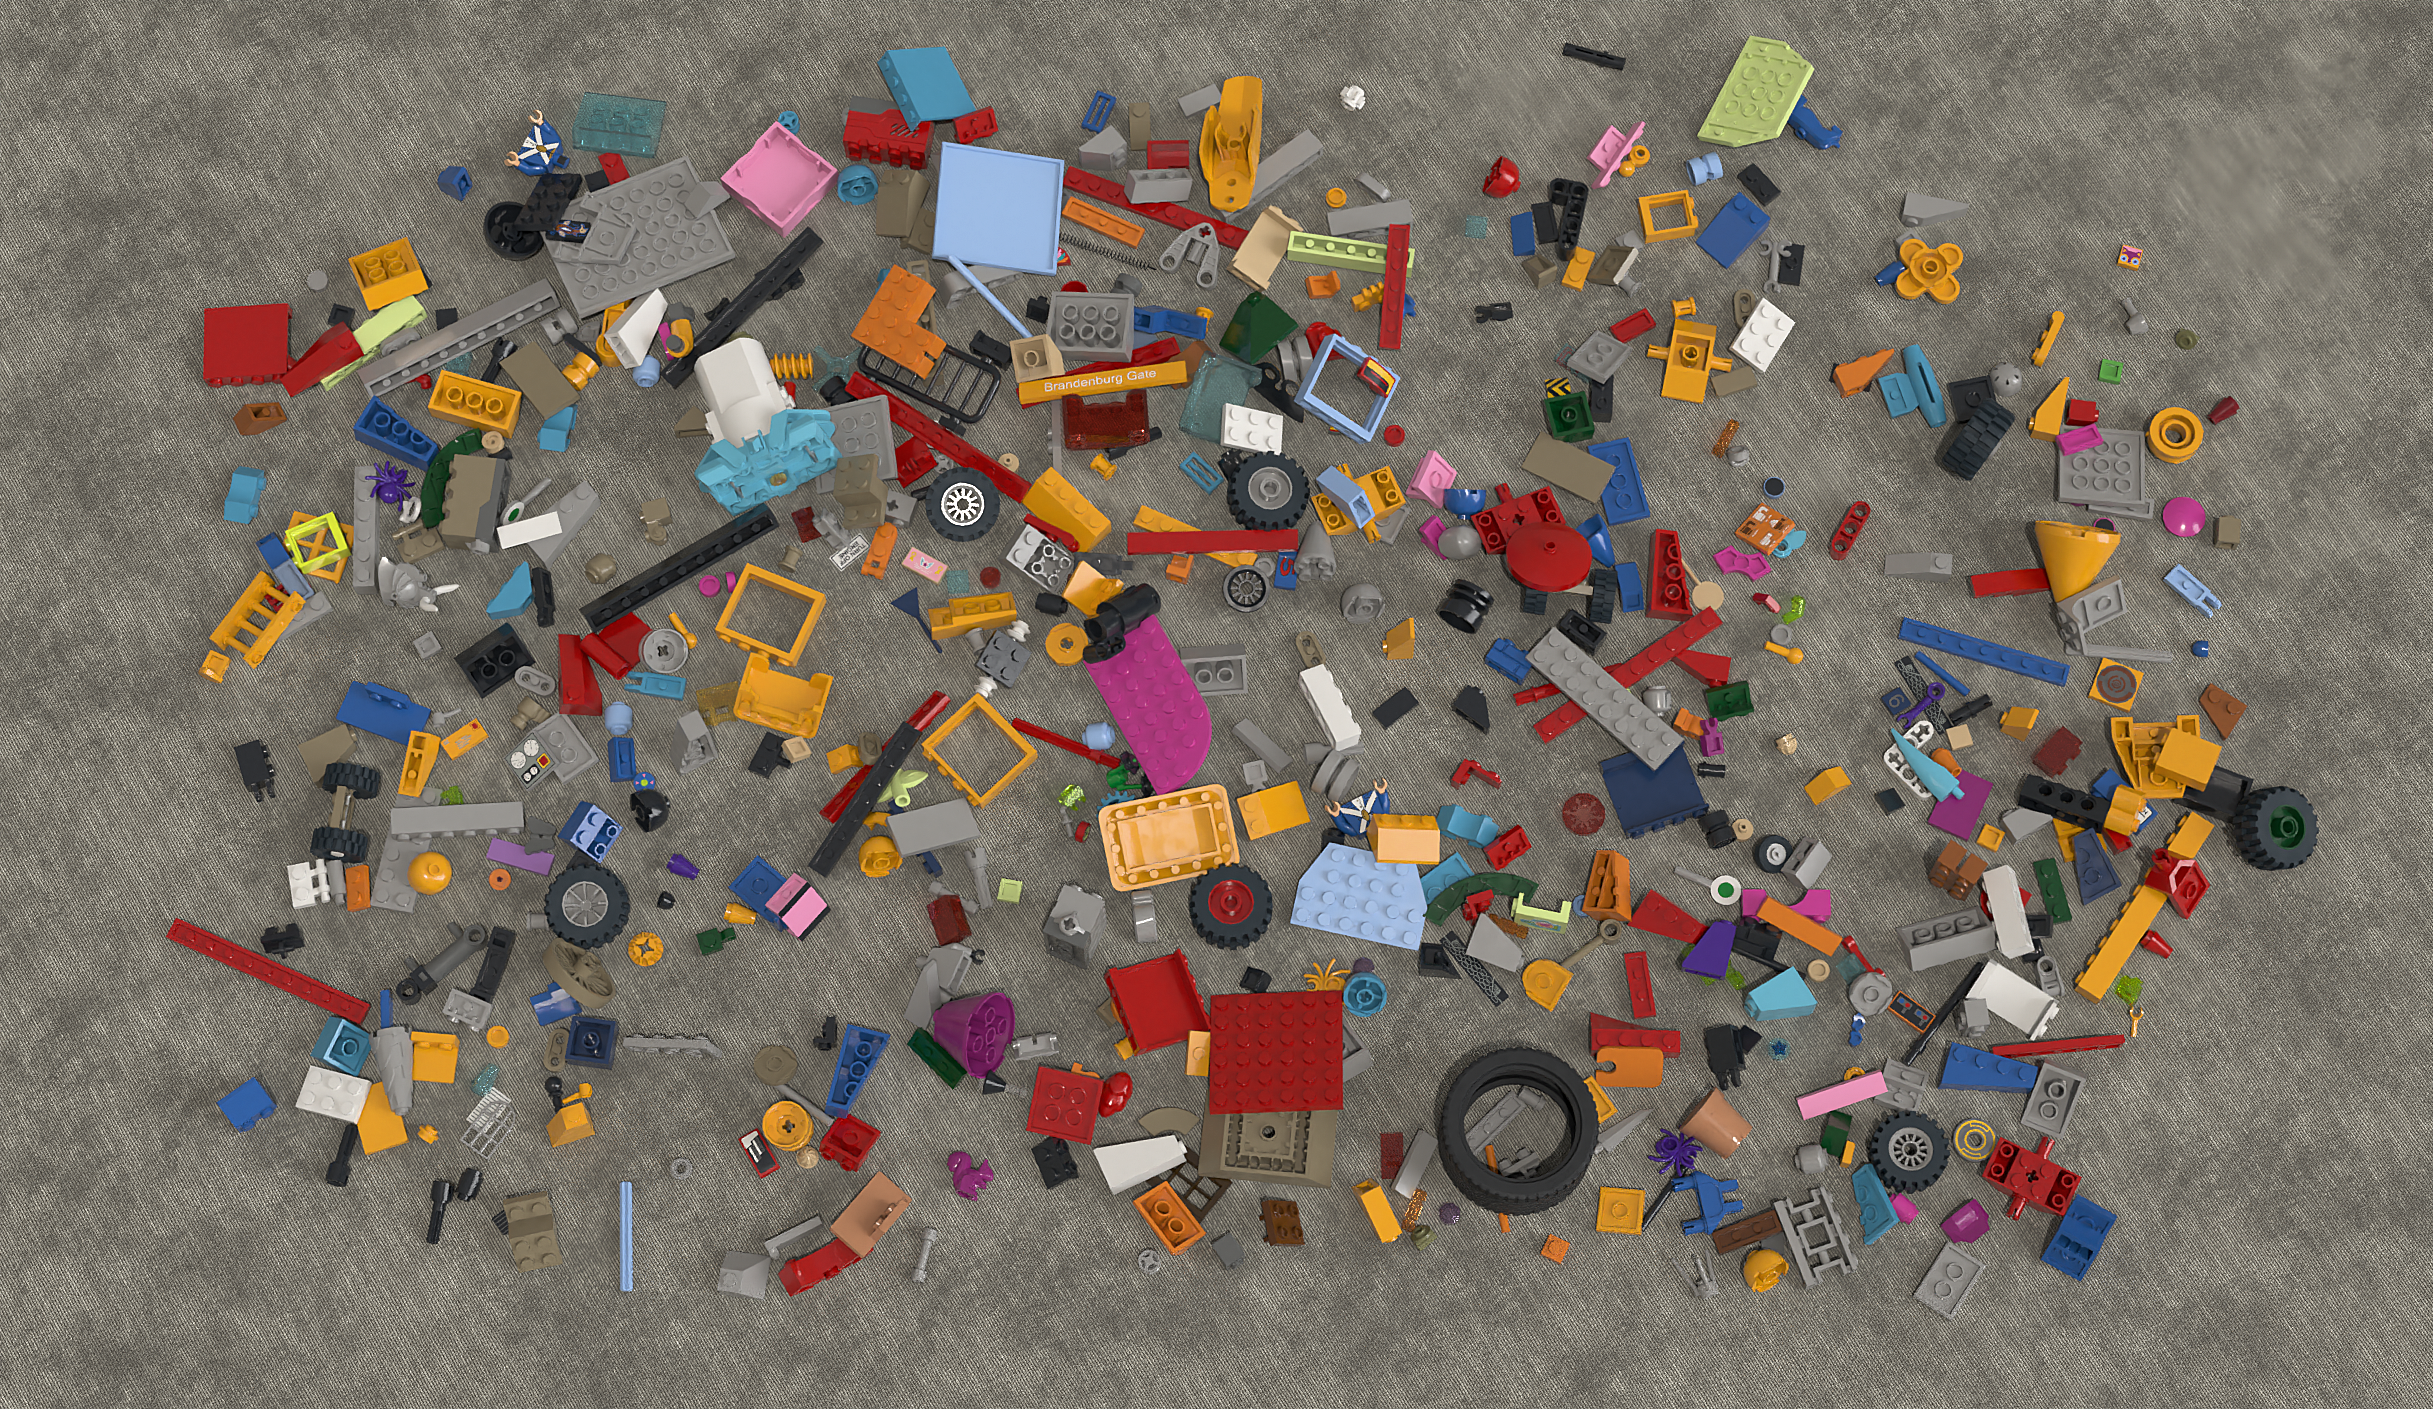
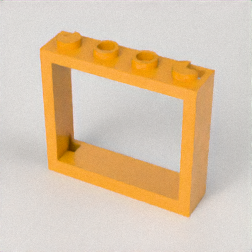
(784, 585)
(1002, 725)

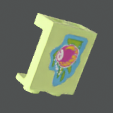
(1540, 918)

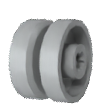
(1290, 360)
(1335, 776)

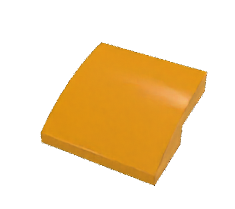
(2063, 834)

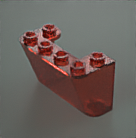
(1106, 424)

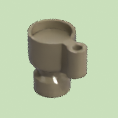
(528, 711)

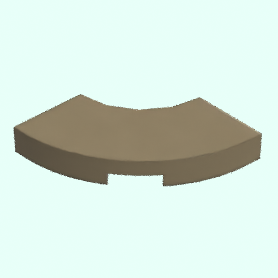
(1169, 1120)

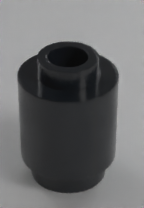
(1051, 604)
(469, 1185)

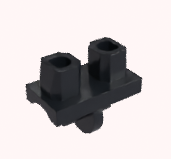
(282, 942)

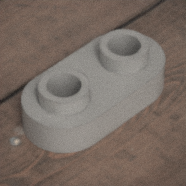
(398, 341)
(536, 681)

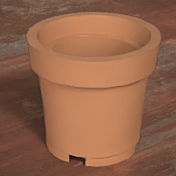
(1716, 1124)

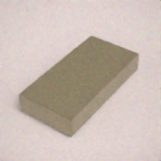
(1733, 382)

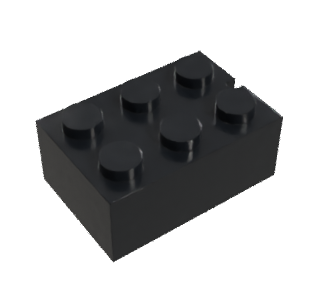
(2220, 796)

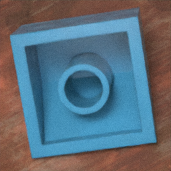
(342, 1046)

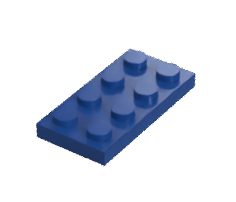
(1624, 493)

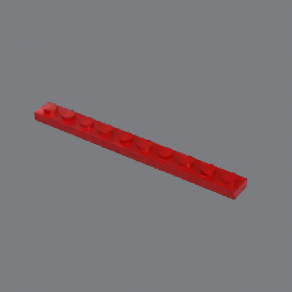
(1162, 212)
(941, 438)
(1635, 669)
(268, 971)

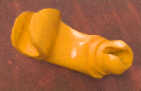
(876, 818)

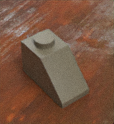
(1139, 125)

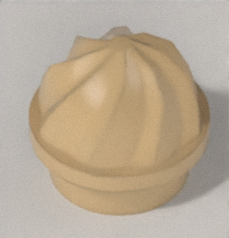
(1787, 744)
(807, 1157)

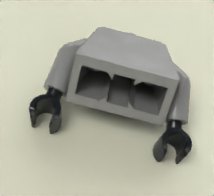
(952, 966)

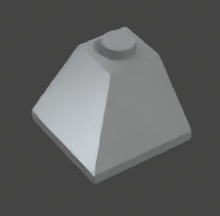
(744, 1275)

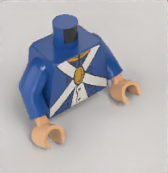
(540, 150)
(1356, 815)

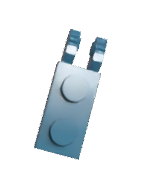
(657, 685)

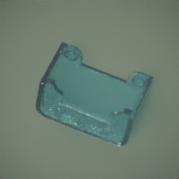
(1216, 383)

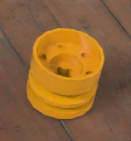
(779, 1117)

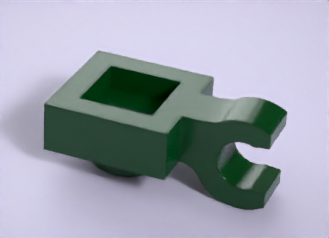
(712, 940)

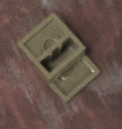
(860, 491)
(532, 1231)

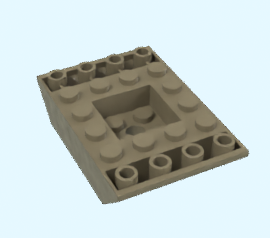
(1296, 1154)

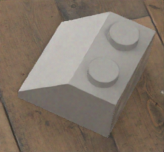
(1104, 151)

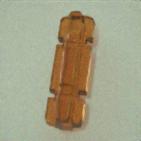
(1725, 438)
(1509, 926)
(1414, 1210)

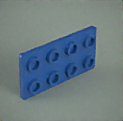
(382, 712)

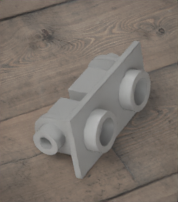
(838, 536)
(1026, 1049)

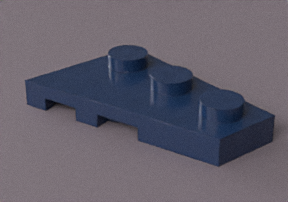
(2093, 867)

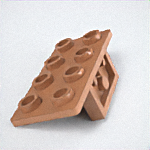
(870, 1214)

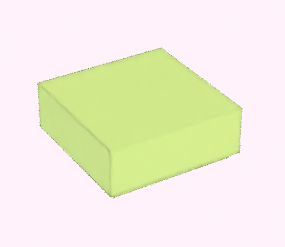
(1010, 891)

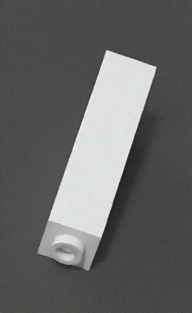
(636, 328)
(1139, 1160)

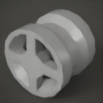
(942, 461)
(1150, 1257)

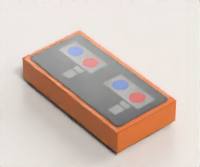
(1911, 1012)

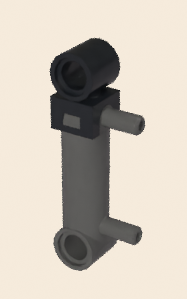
(427, 977)

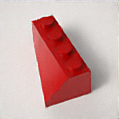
(1614, 1032)

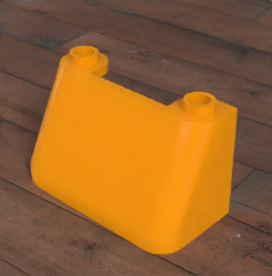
(781, 699)

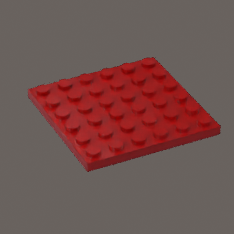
(1276, 1052)

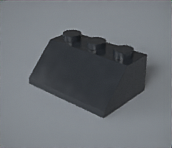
(494, 660)

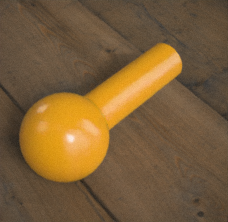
(690, 638)
(1793, 655)

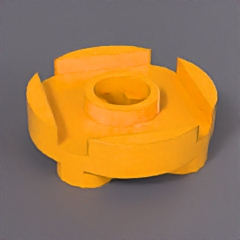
(1064, 656)

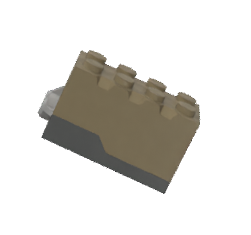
(475, 503)

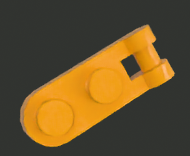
(2048, 338)

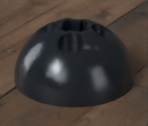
(502, 235)

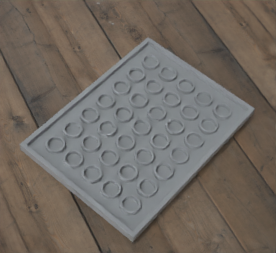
(664, 248)

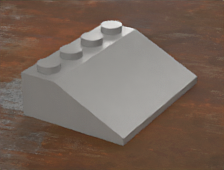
(1092, 325)

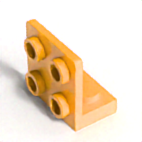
(1089, 588)
(434, 1057)

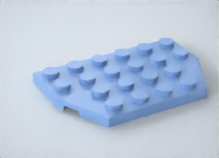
(1361, 898)

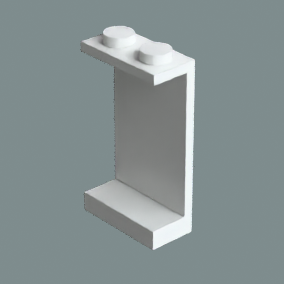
(2014, 999)

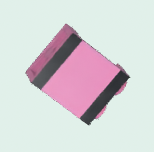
(798, 906)

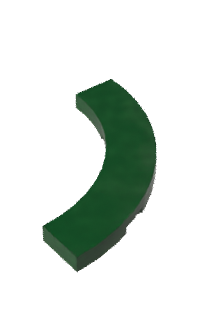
(438, 473)
(1456, 894)

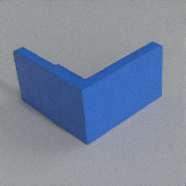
(554, 1005)

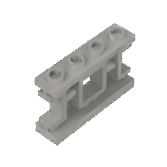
(1798, 1243)

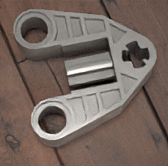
(1181, 246)

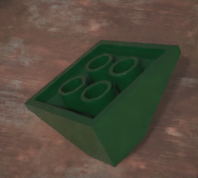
(1256, 328)

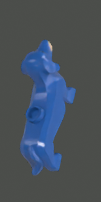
(1810, 128)

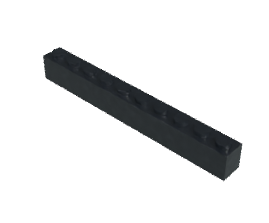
(679, 567)

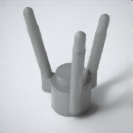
(1707, 1286)

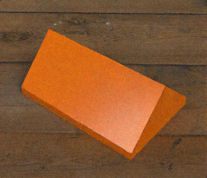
(1169, 1219)

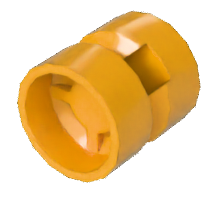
(580, 370)

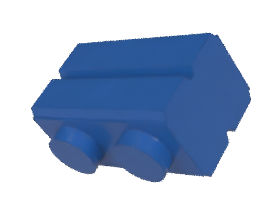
(1509, 660)

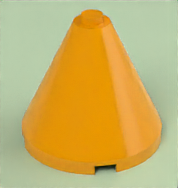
(2073, 554)

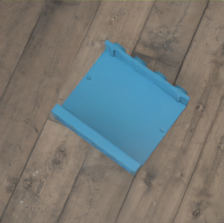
(925, 84)

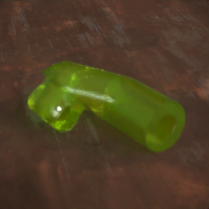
(1797, 610)

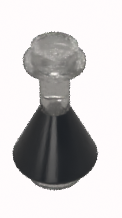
(994, 1084)

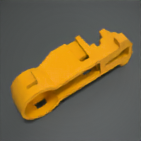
(611, 315)

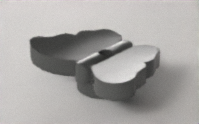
(538, 829)

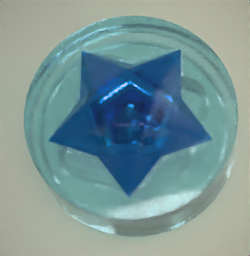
(1779, 1049)

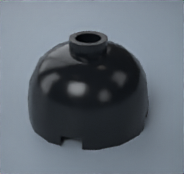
(650, 808)

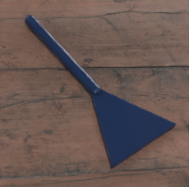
(910, 605)

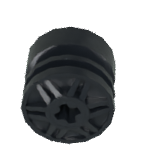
(1465, 606)

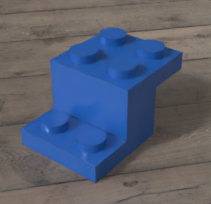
(2078, 1237)

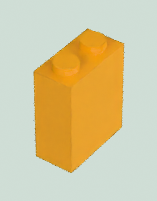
(2186, 759)

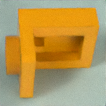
(844, 758)

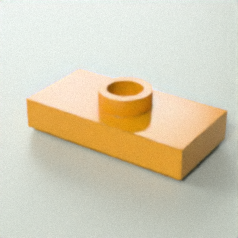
(1197, 1053)

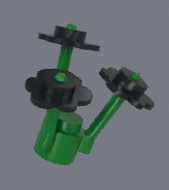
(1118, 777)

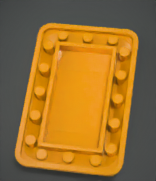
(1168, 837)

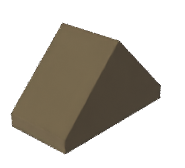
(1540, 270)
(692, 424)

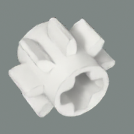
(1352, 98)

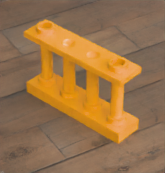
(244, 608)

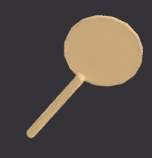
(1705, 593)

